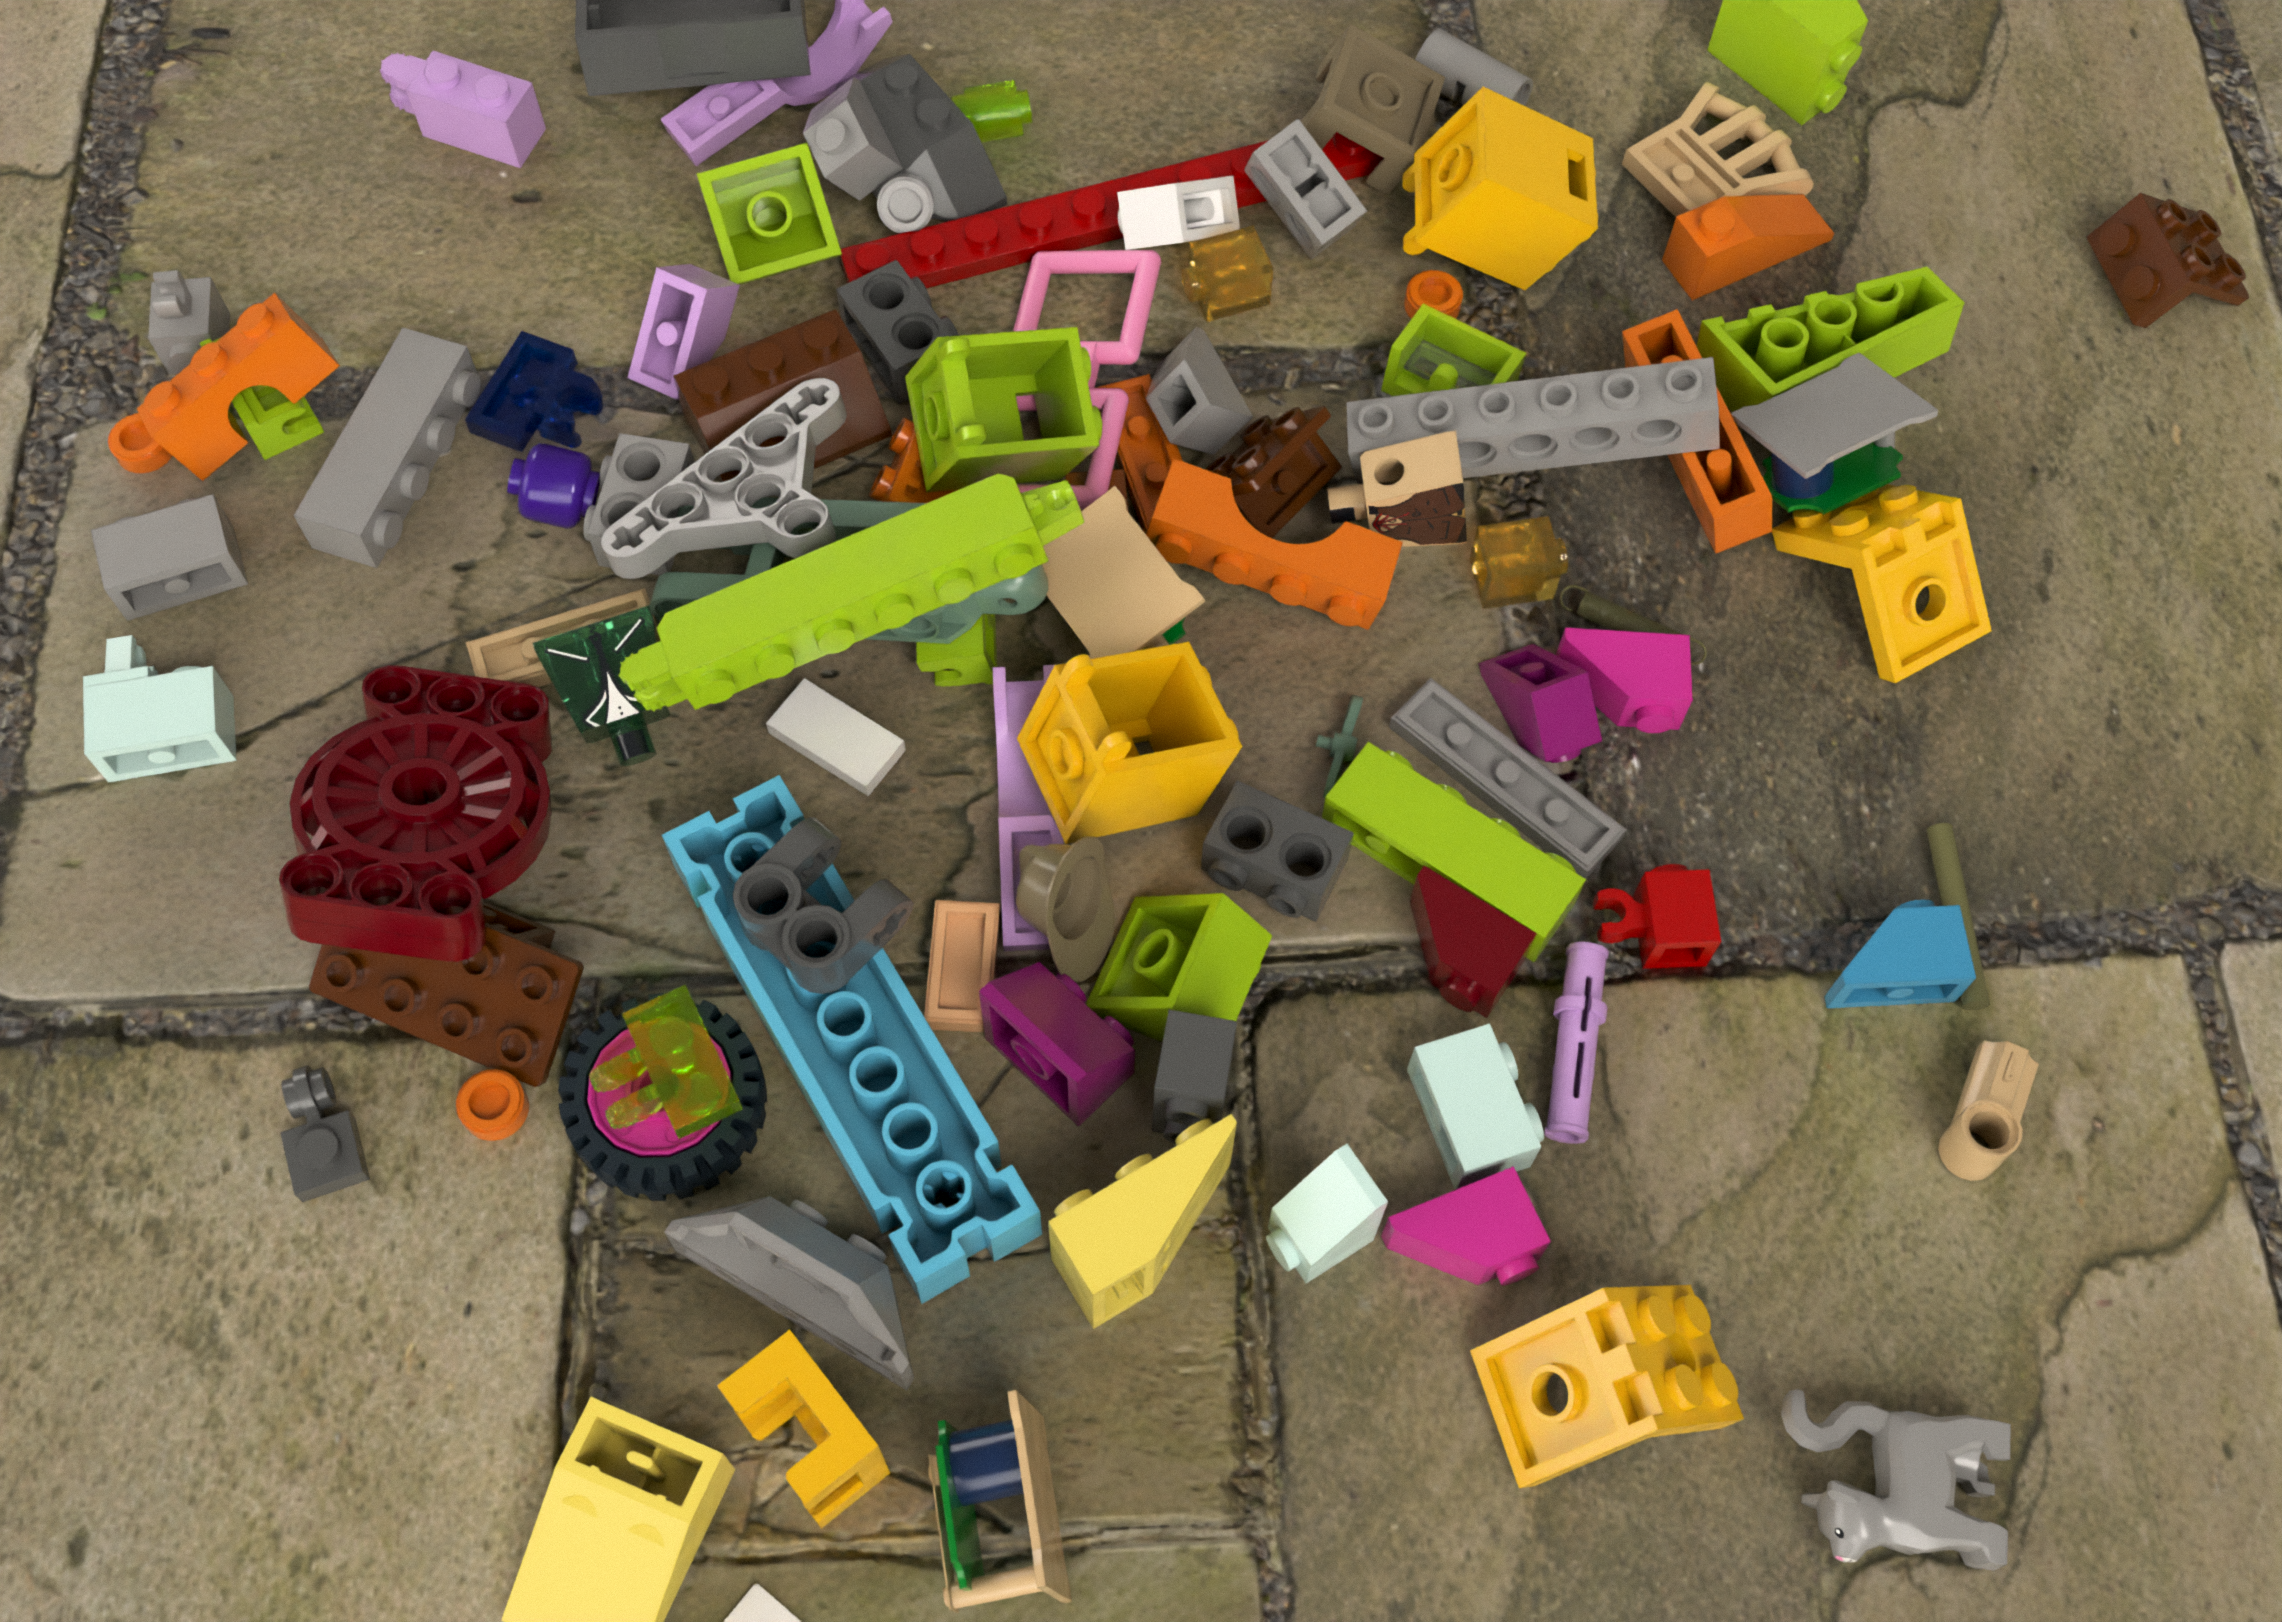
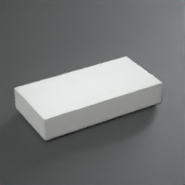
(836, 737)

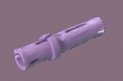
(1579, 1017)

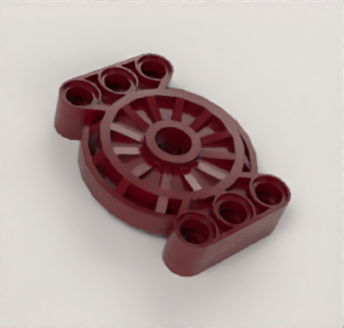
(386, 862)

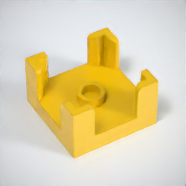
(786, 1384)

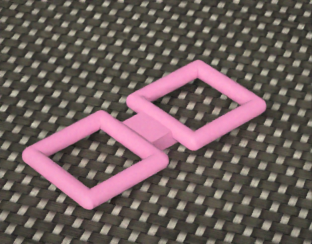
(1126, 351)

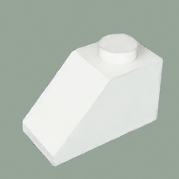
(1177, 212)

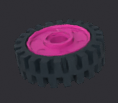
(649, 1154)

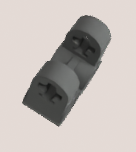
(785, 875)

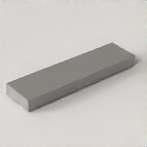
(1507, 778)

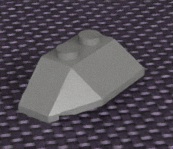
(805, 1275)

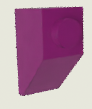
(1543, 702)

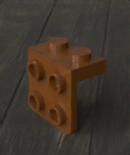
(2162, 255)

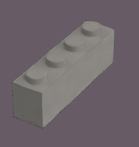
(389, 448)

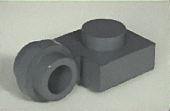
(326, 1150)

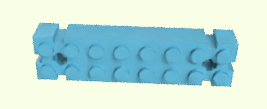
(864, 1064)

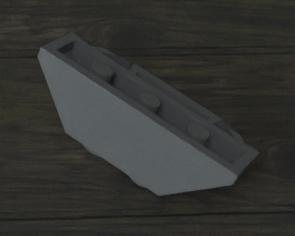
(931, 138)

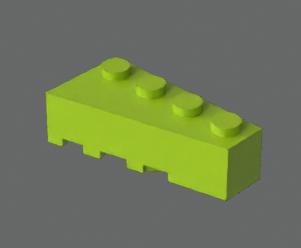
(1887, 319)

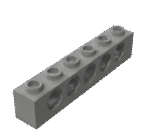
(1552, 418)

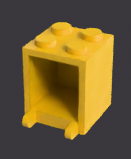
(1502, 190)
(1086, 731)

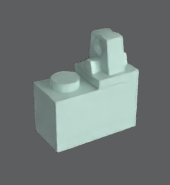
(153, 721)

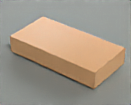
(961, 963)

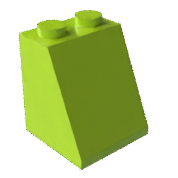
(1791, 49)

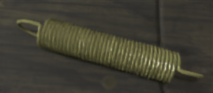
(1618, 618)

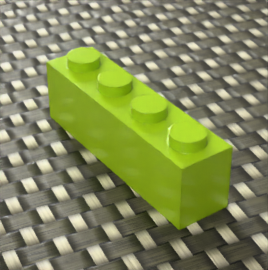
(1417, 824)

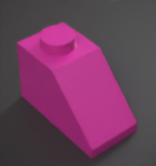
(1634, 675)
(1474, 1231)

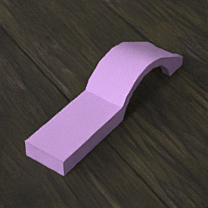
(730, 109)
(1022, 808)

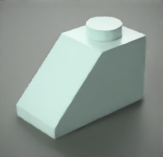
(1326, 1216)

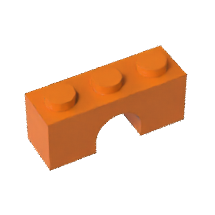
(265, 349)

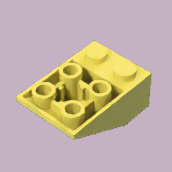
(1126, 1235)
(618, 1522)

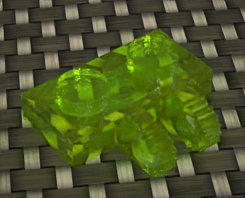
(680, 1063)

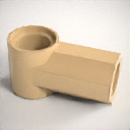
(1990, 1107)

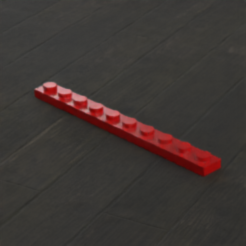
(1060, 220)

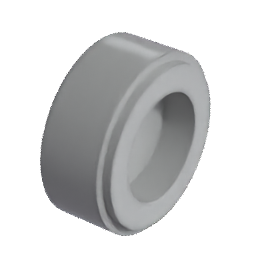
(905, 203)

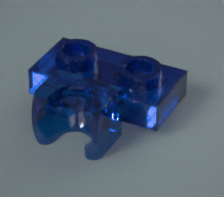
(533, 393)

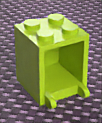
(970, 415)

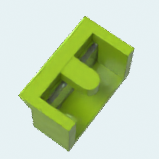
(1447, 354)

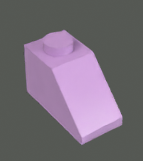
(681, 324)

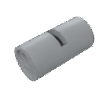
(1470, 69)

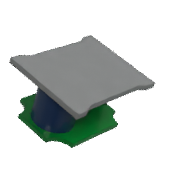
(1833, 435)

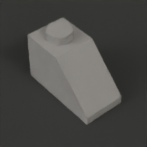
(850, 141)

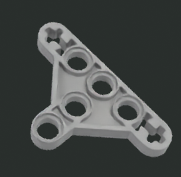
(723, 509)

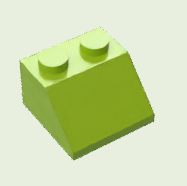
(769, 214)
(1180, 957)

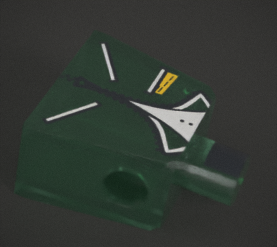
(586, 672)

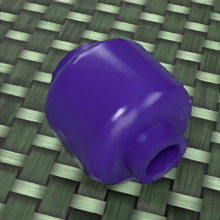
(554, 485)

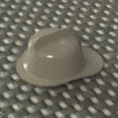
(1068, 901)

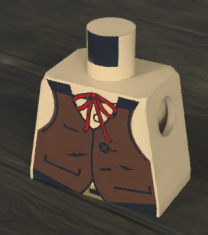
(1408, 492)

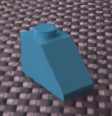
(1910, 959)

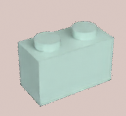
(1475, 1105)

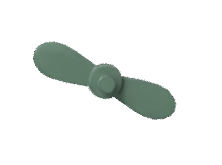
(1343, 744)

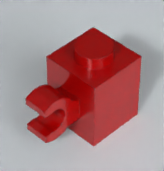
(1669, 915)

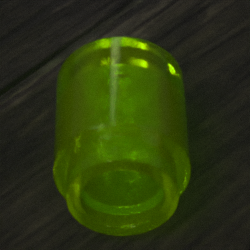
(995, 109)

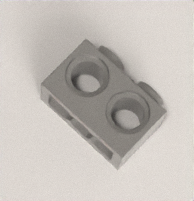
(1304, 189)
(622, 486)

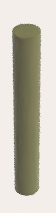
(1953, 892)

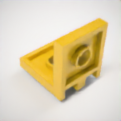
(1896, 547)
(1632, 1368)

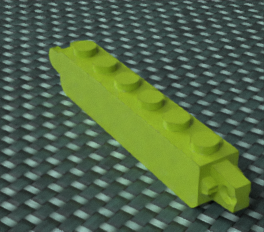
(849, 591)

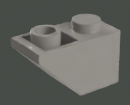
(1197, 396)

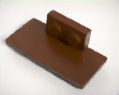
(493, 1008)

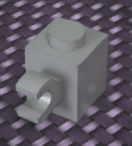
(183, 316)

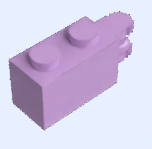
(467, 105)

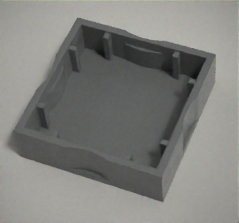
(688, 43)

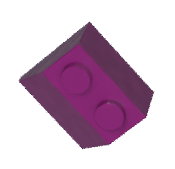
(1057, 1039)

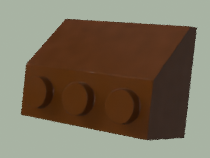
(741, 384)

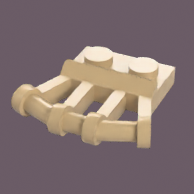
(1689, 173)

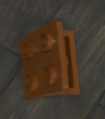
(1278, 467)

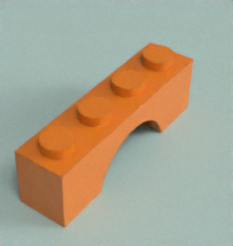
(1335, 576)

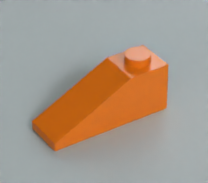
(1739, 238)

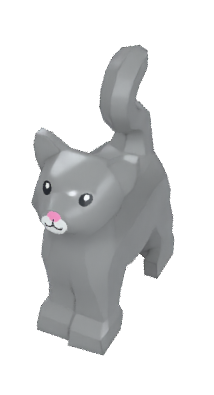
(1915, 1477)

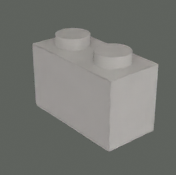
(169, 557)

